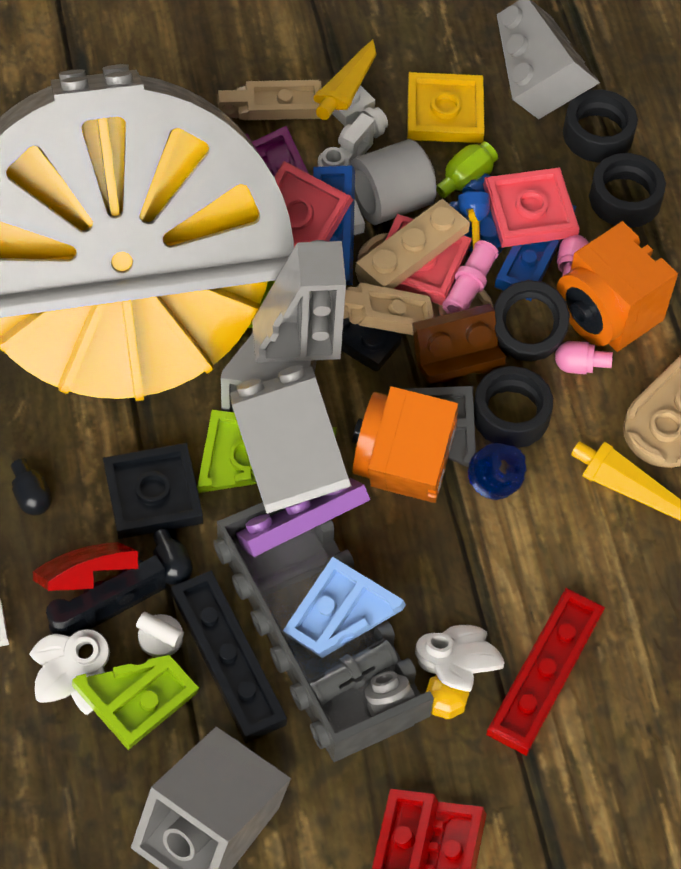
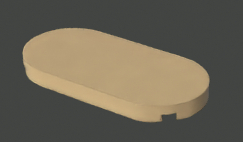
(654, 420)

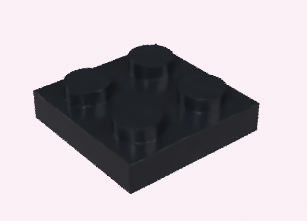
(152, 490)

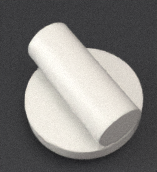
(159, 634)

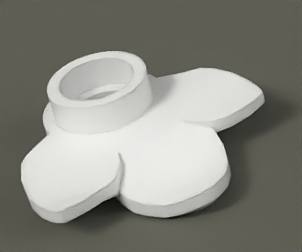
(458, 655)
(62, 663)

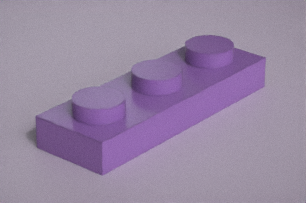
(270, 531)

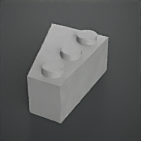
(540, 60)
(304, 307)

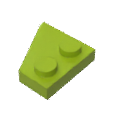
(136, 697)

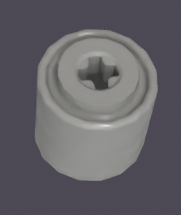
(393, 181)

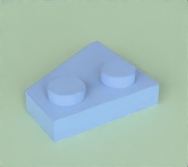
(340, 609)

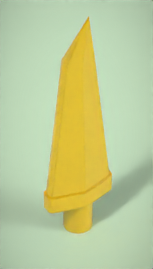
(343, 86)
(623, 476)

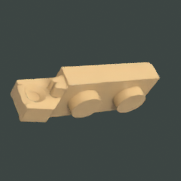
(271, 100)
(386, 308)

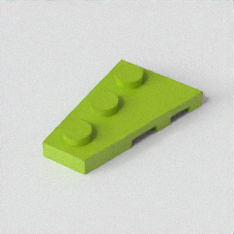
(225, 456)

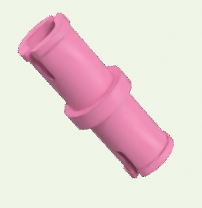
(471, 277)

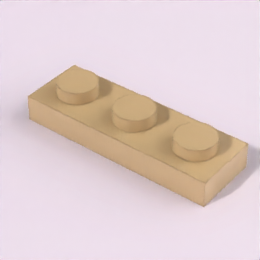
(413, 246)

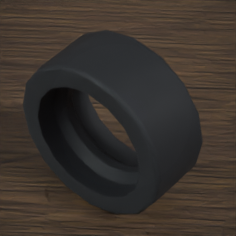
(603, 104)
(633, 168)
(545, 294)
(519, 381)

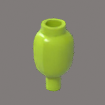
(466, 166)

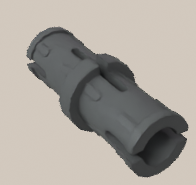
(353, 671)

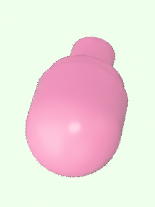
(566, 252)
(581, 357)

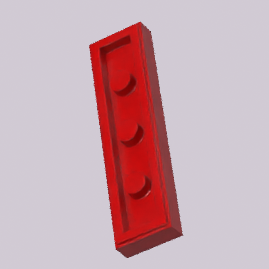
(545, 671)

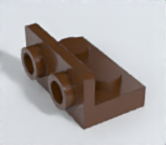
(457, 344)

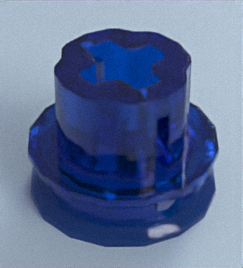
(486, 475)

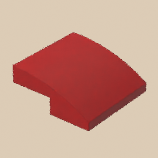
(76, 567)
(428, 833)

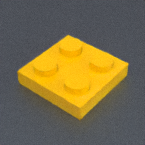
(445, 107)

